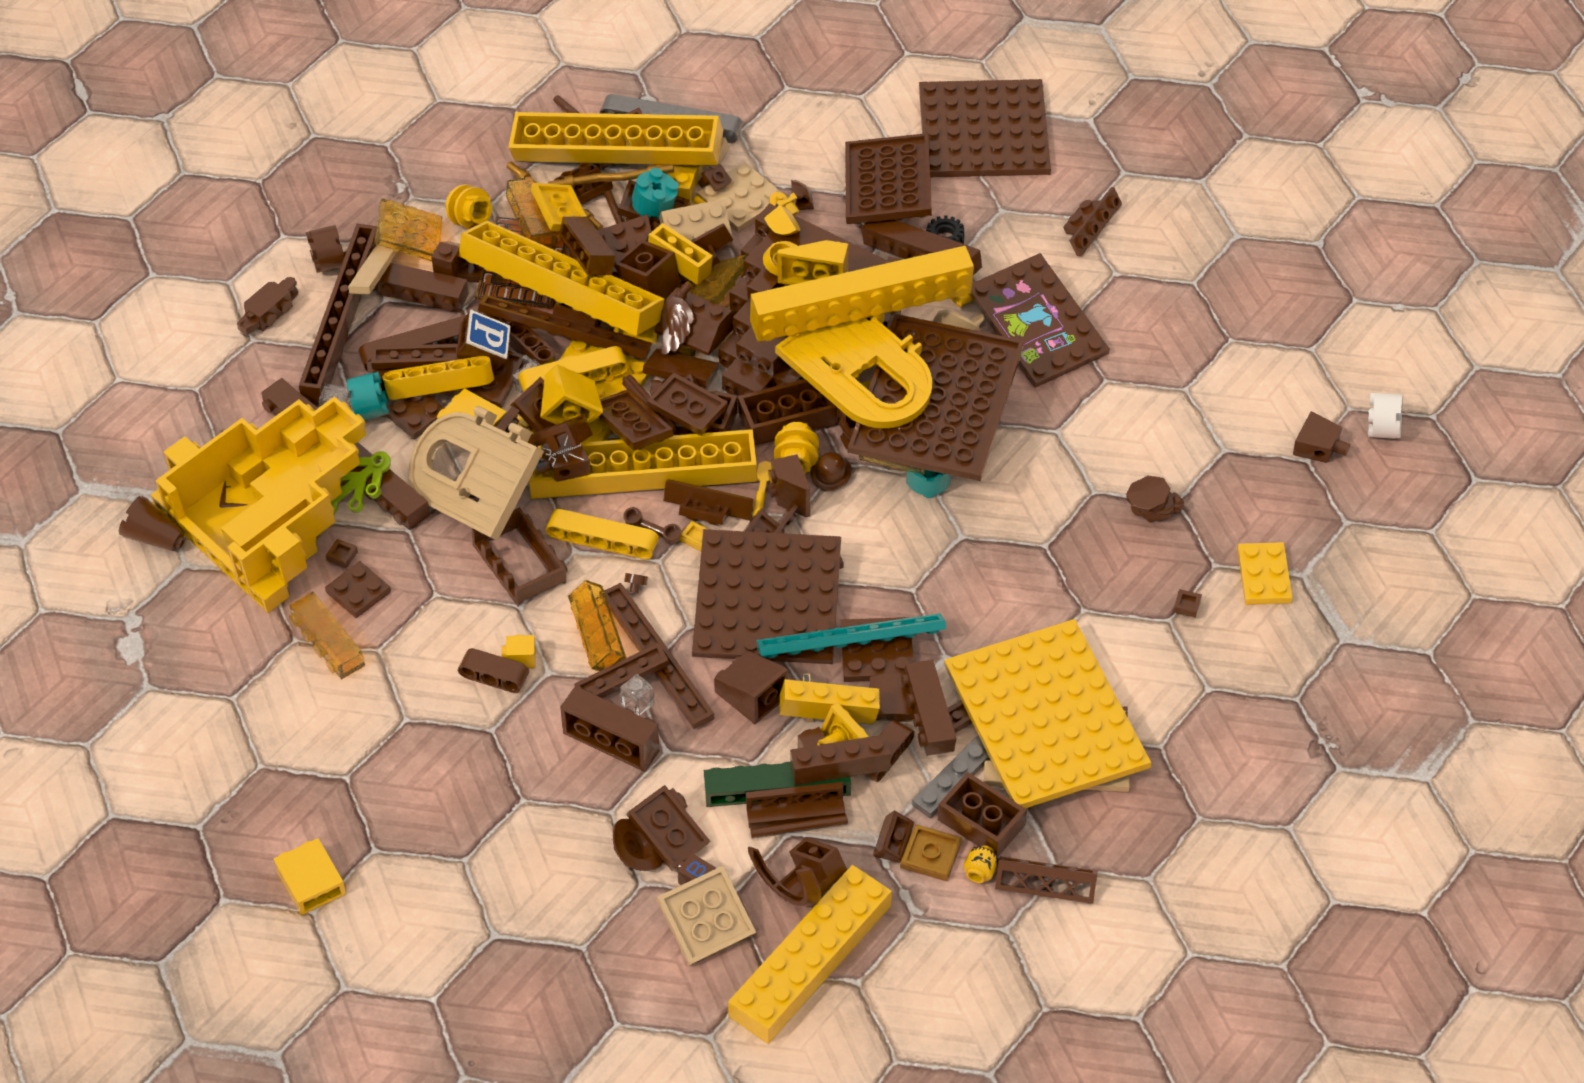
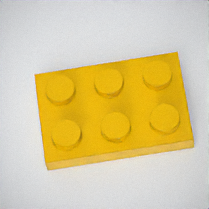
(556, 202)
(1264, 573)

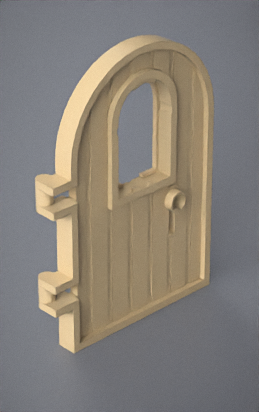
(494, 470)

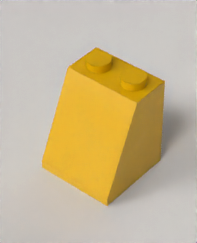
(568, 396)

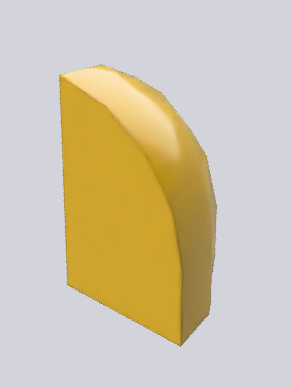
(782, 221)

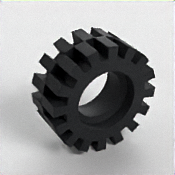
(949, 226)

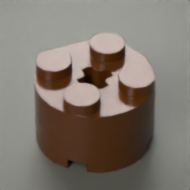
(325, 248)

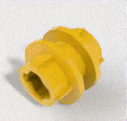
(468, 206)
(799, 440)

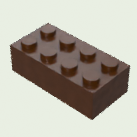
(777, 406)
(610, 728)

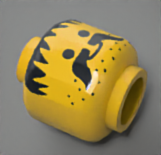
(981, 864)

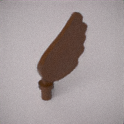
(676, 320)

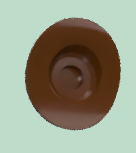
(633, 847)

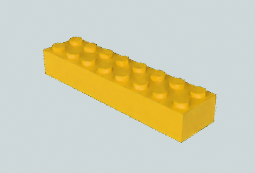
(809, 954)

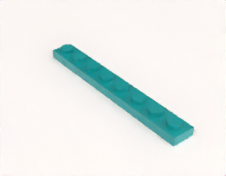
(843, 636)

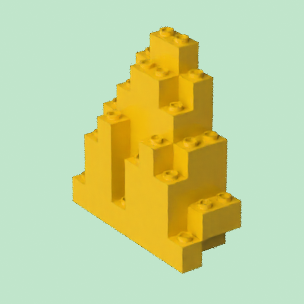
(284, 475)

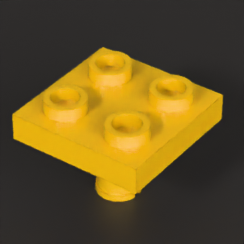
(840, 726)

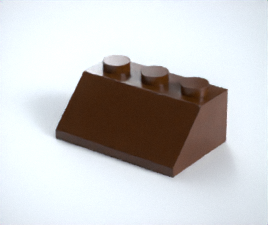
(710, 325)

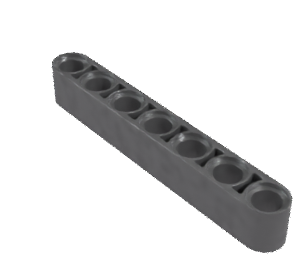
(622, 105)

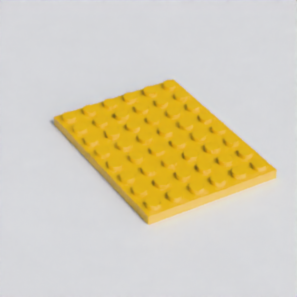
(1046, 714)

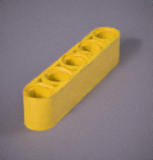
(593, 365)
(438, 377)
(602, 534)

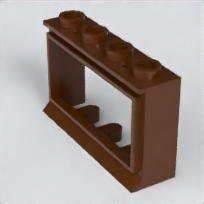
(576, 429)
(535, 539)

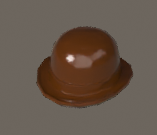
(831, 471)

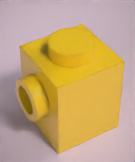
(520, 649)

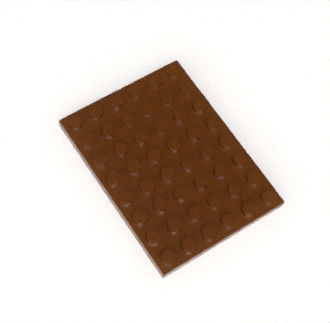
(967, 399)

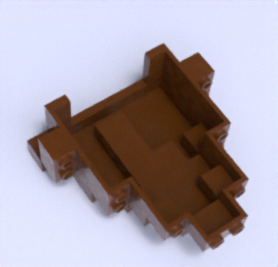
(752, 363)

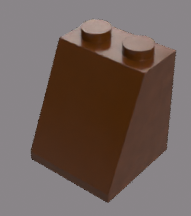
(650, 268)
(751, 685)

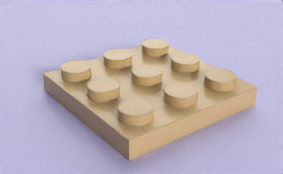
(743, 197)
(706, 915)

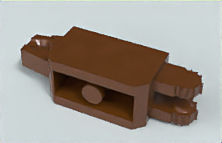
(267, 305)

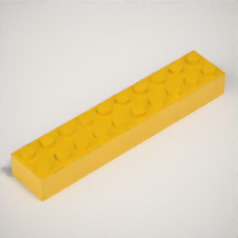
(616, 138)
(561, 278)
(861, 293)
(684, 458)

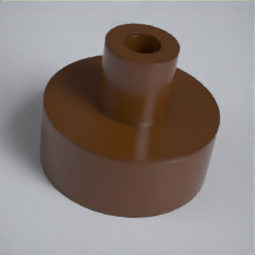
(636, 581)

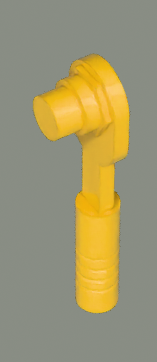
(762, 476)

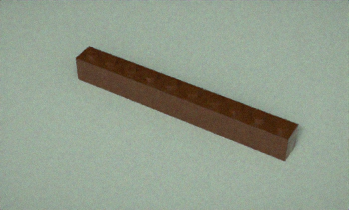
(337, 317)
(396, 495)

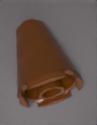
(151, 526)

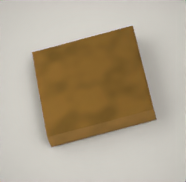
(931, 852)

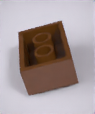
(981, 814)

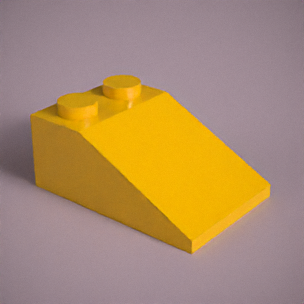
(687, 178)
(812, 261)

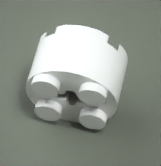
(1385, 415)

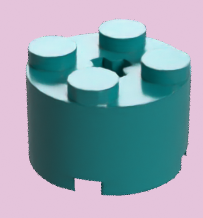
(654, 193)
(367, 396)
(928, 484)

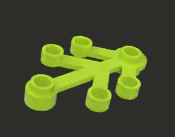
(357, 480)

